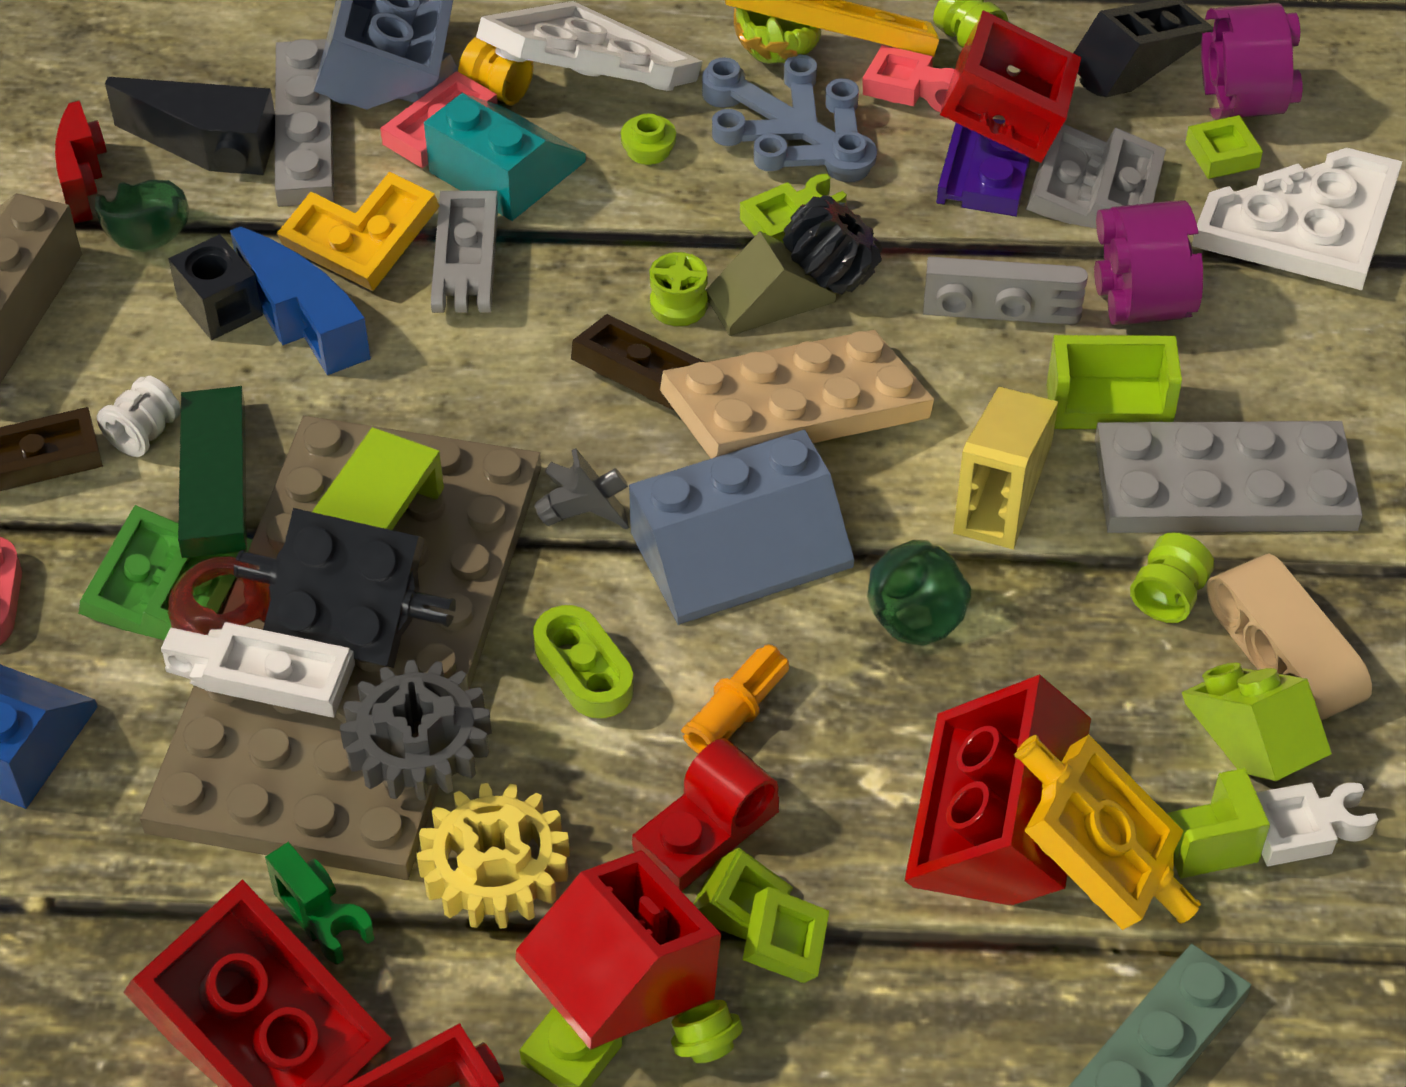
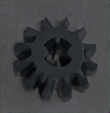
(832, 244)

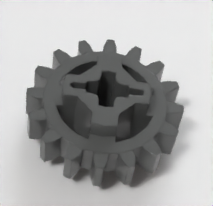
(382, 726)

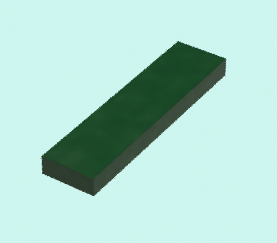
(212, 472)

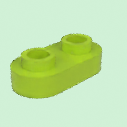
(588, 665)

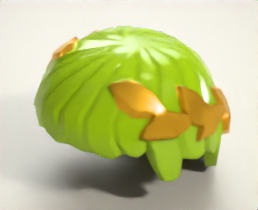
(773, 38)

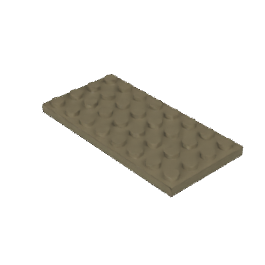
(279, 775)

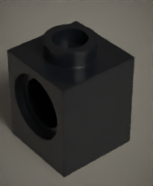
(215, 287)

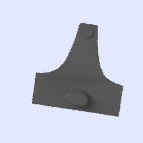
(582, 492)

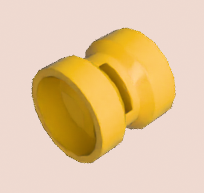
(499, 75)

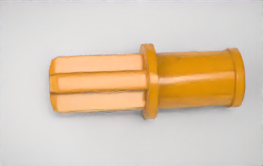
(736, 698)

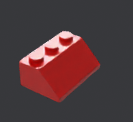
(982, 797)

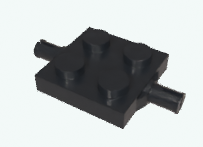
(345, 585)

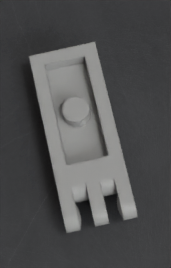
(465, 250)
(1004, 290)

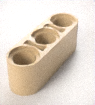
(1288, 631)

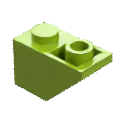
(1260, 719)

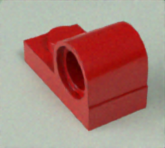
(720, 808)

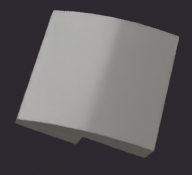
(1094, 175)

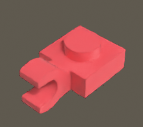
(906, 76)

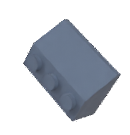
(382, 50)
(740, 526)

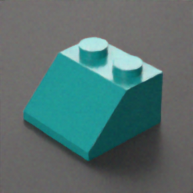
(494, 149)

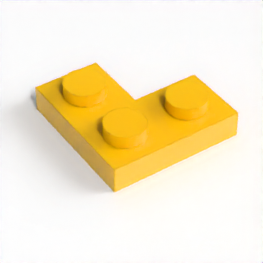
(365, 242)

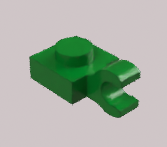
(306, 894)

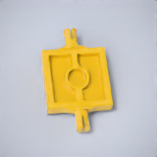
(1105, 832)

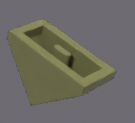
(764, 287)

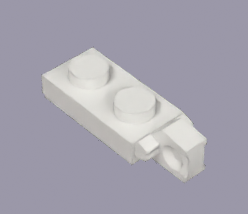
(262, 666)

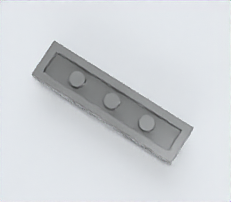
(302, 125)

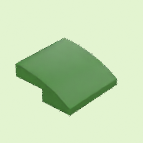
(139, 574)

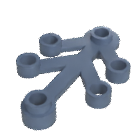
(843, 152)

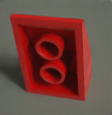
(254, 1002)

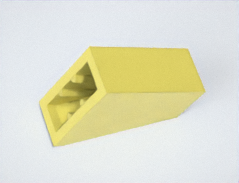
(1003, 466)

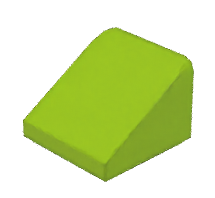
(730, 891)

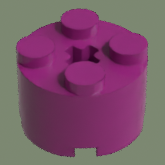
(1251, 60)
(1148, 262)

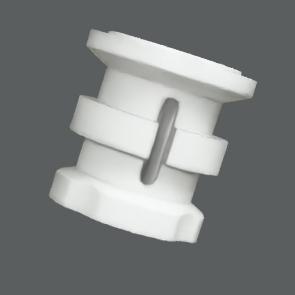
(138, 415)

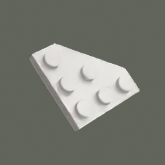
(588, 44)
(1306, 219)

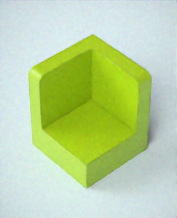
(1224, 832)

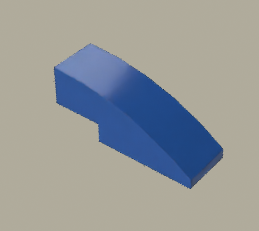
(304, 302)

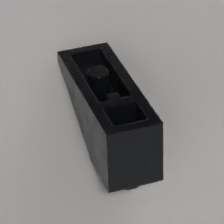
(1136, 43)
(203, 123)

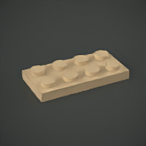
(817, 386)

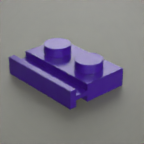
(982, 173)

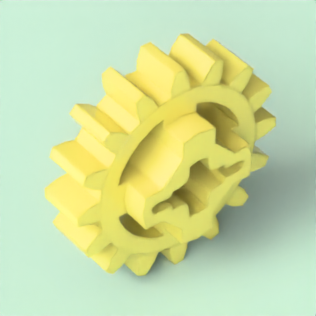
(493, 855)

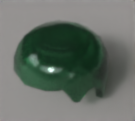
(143, 214)
(918, 592)

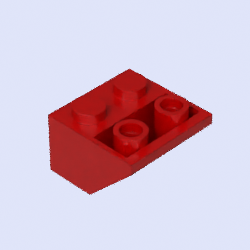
(622, 951)

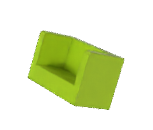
(1113, 379)
(382, 480)

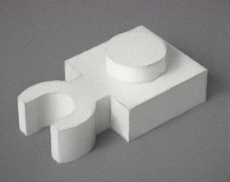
(1309, 825)

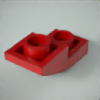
(77, 159)

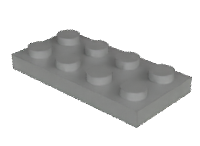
(1226, 477)

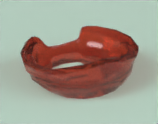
(191, 616)

